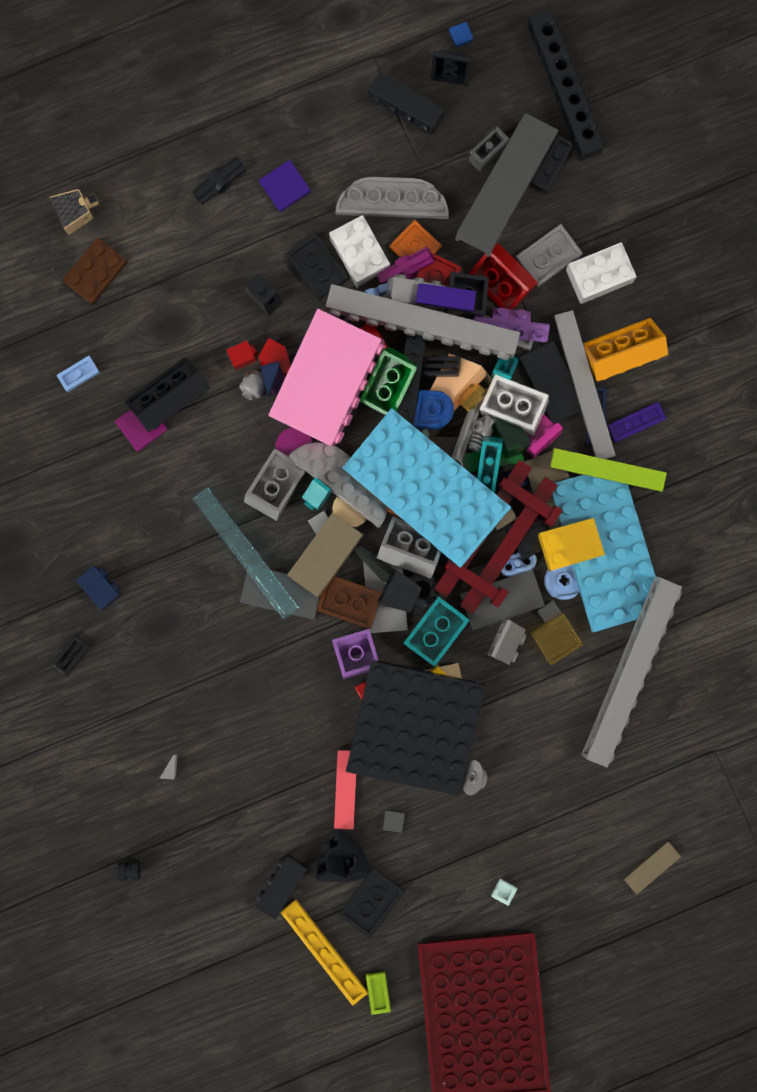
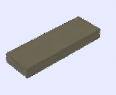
(651, 867)

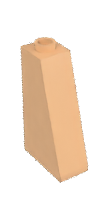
(455, 386)

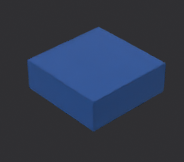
(461, 34)

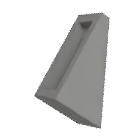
(171, 768)

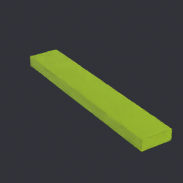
(608, 469)

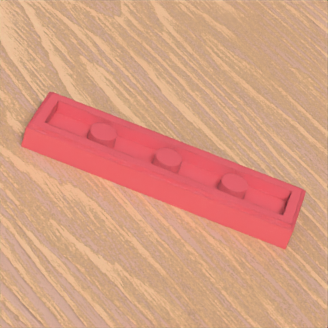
(344, 793)

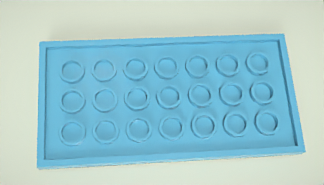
(426, 488)
(619, 581)

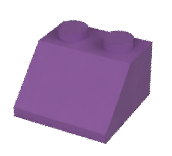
(355, 653)

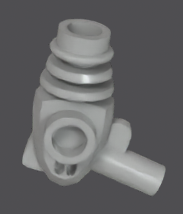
(481, 428)

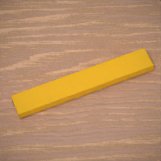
(324, 952)

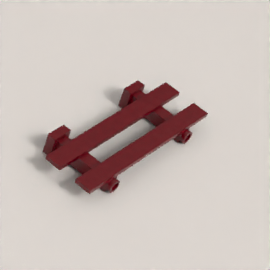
(535, 506)

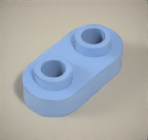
(518, 565)

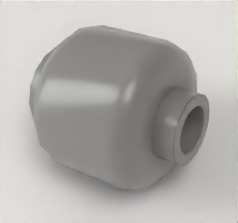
(252, 385)

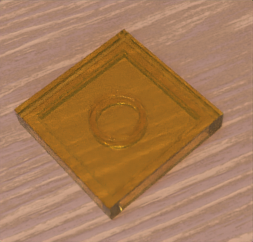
(556, 638)

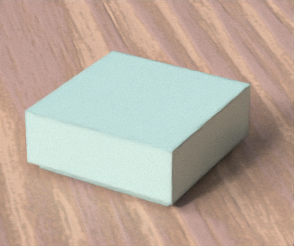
(504, 891)

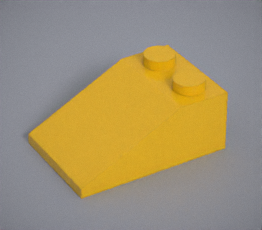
(571, 544)

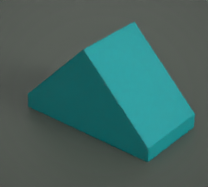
(505, 368)

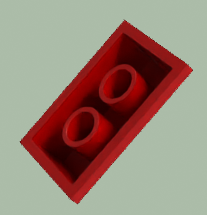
(507, 278)

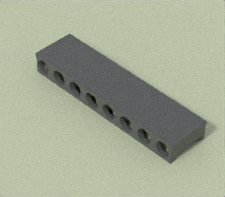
(507, 184)

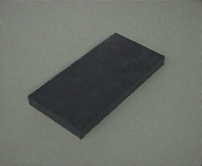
(550, 376)

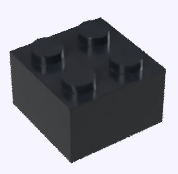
(472, 283)

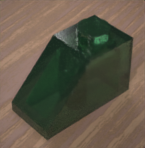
(514, 439)

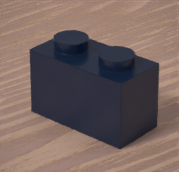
(99, 587)

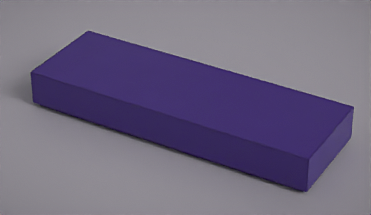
(445, 297)
(636, 422)

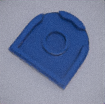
(433, 410)

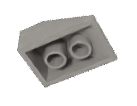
(274, 485)
(506, 642)

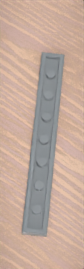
(584, 385)

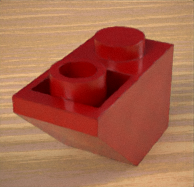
(275, 352)

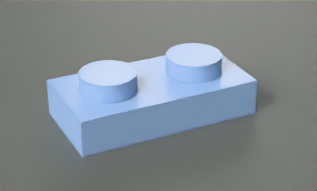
(78, 374)

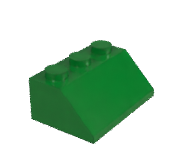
(389, 381)

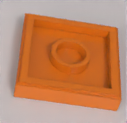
(412, 240)

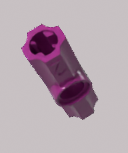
(408, 265)

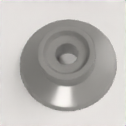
(474, 778)

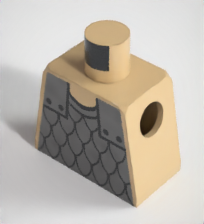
(73, 209)

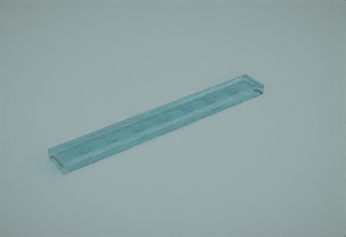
(245, 553)

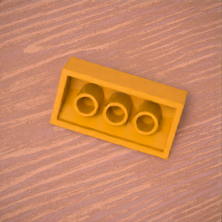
(625, 349)

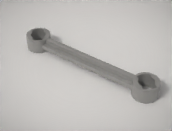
(467, 428)

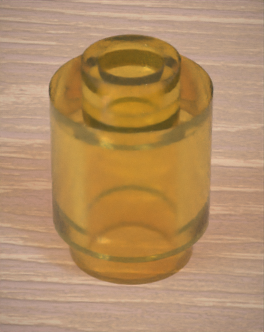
(472, 396)

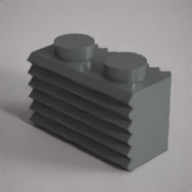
(488, 149)

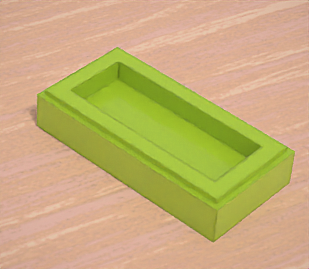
(378, 992)

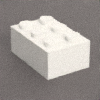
(359, 251)
(601, 273)
(515, 404)

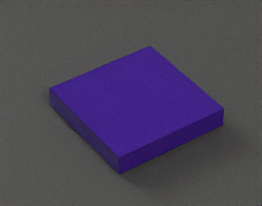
(284, 186)

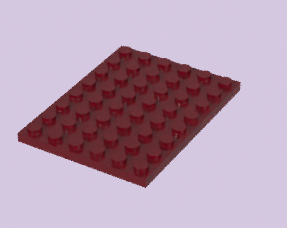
(484, 1014)

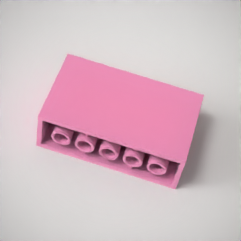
(327, 378)

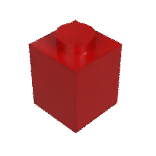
(242, 355)

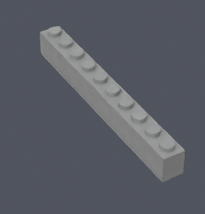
(422, 321)
(631, 671)

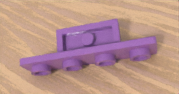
(517, 321)

